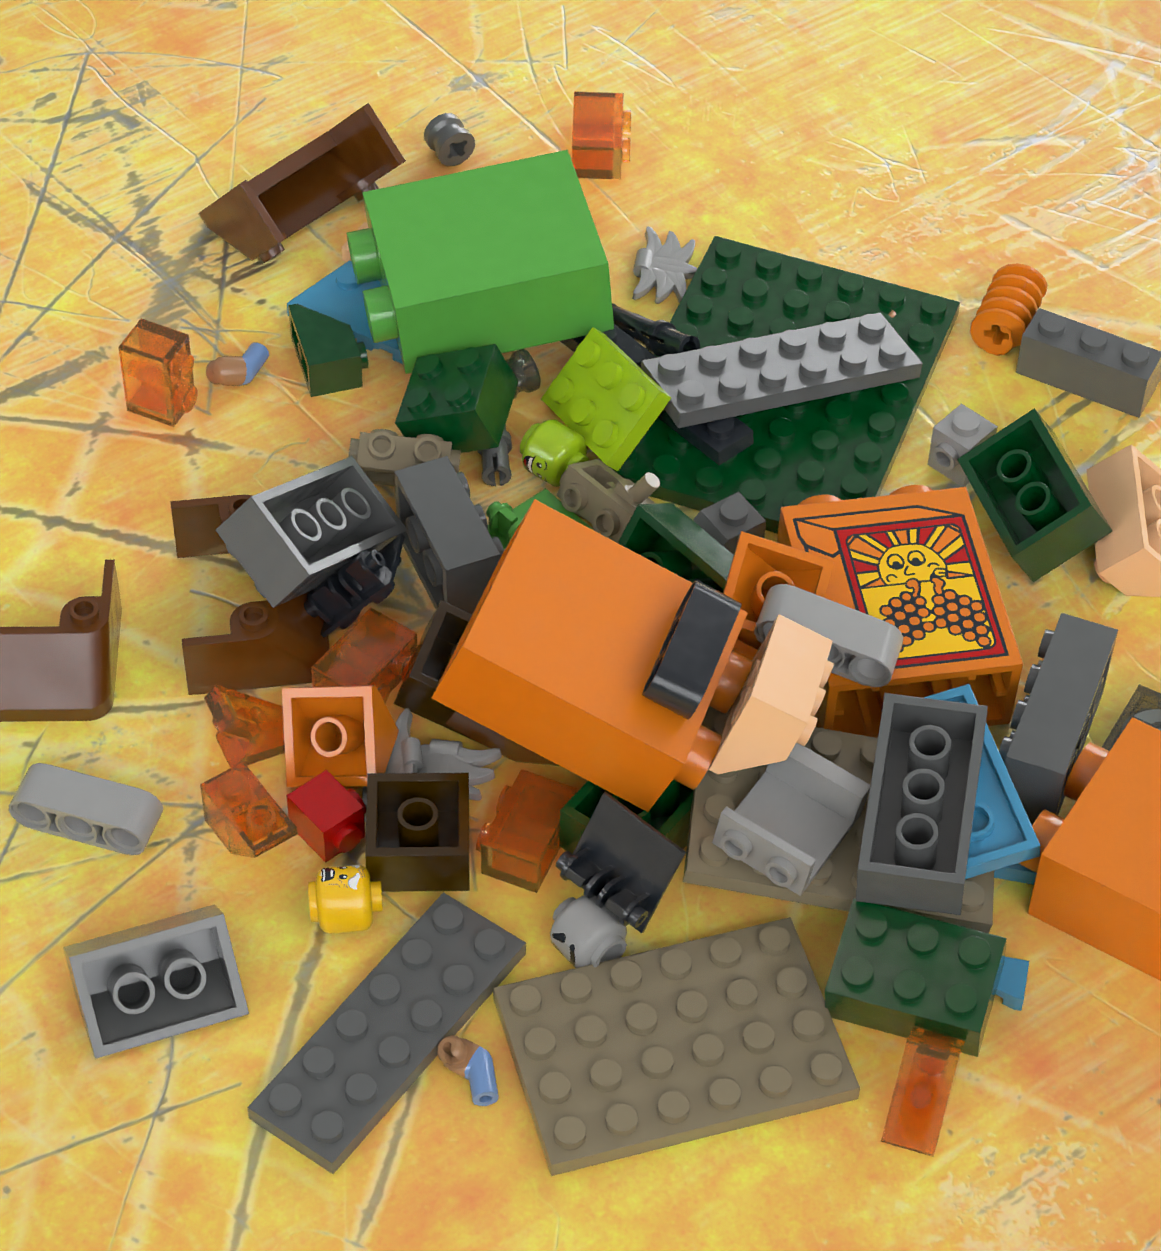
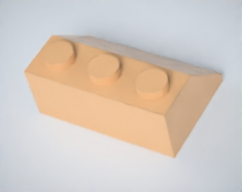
(1130, 499)
(777, 699)

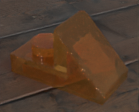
(246, 726)

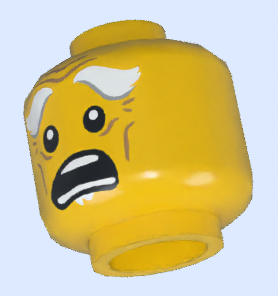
(344, 899)

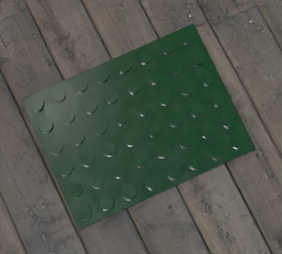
(809, 447)

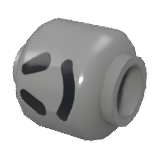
(587, 932)

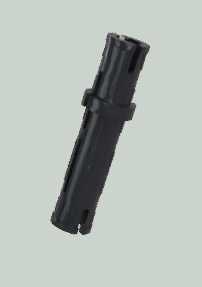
(658, 336)

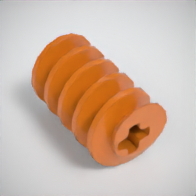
(1008, 308)

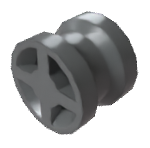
(449, 139)

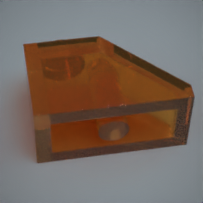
(922, 1091)

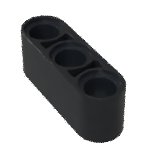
(691, 649)

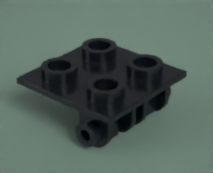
(357, 584)
(622, 863)

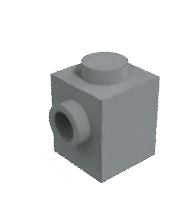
(955, 437)

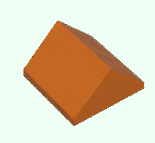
(765, 563)
(336, 731)

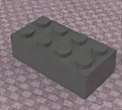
(309, 529)
(1058, 711)
(921, 804)

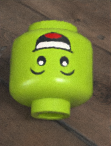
(550, 449)

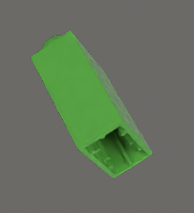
(483, 260)

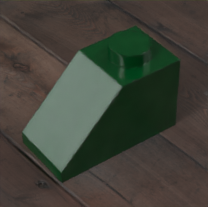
(326, 351)

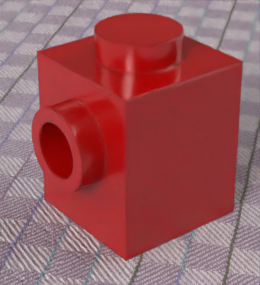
(327, 815)

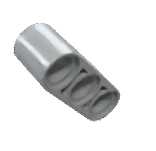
(862, 645)
(86, 809)

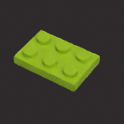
(605, 398)

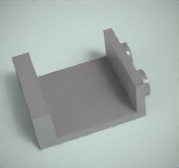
(793, 818)

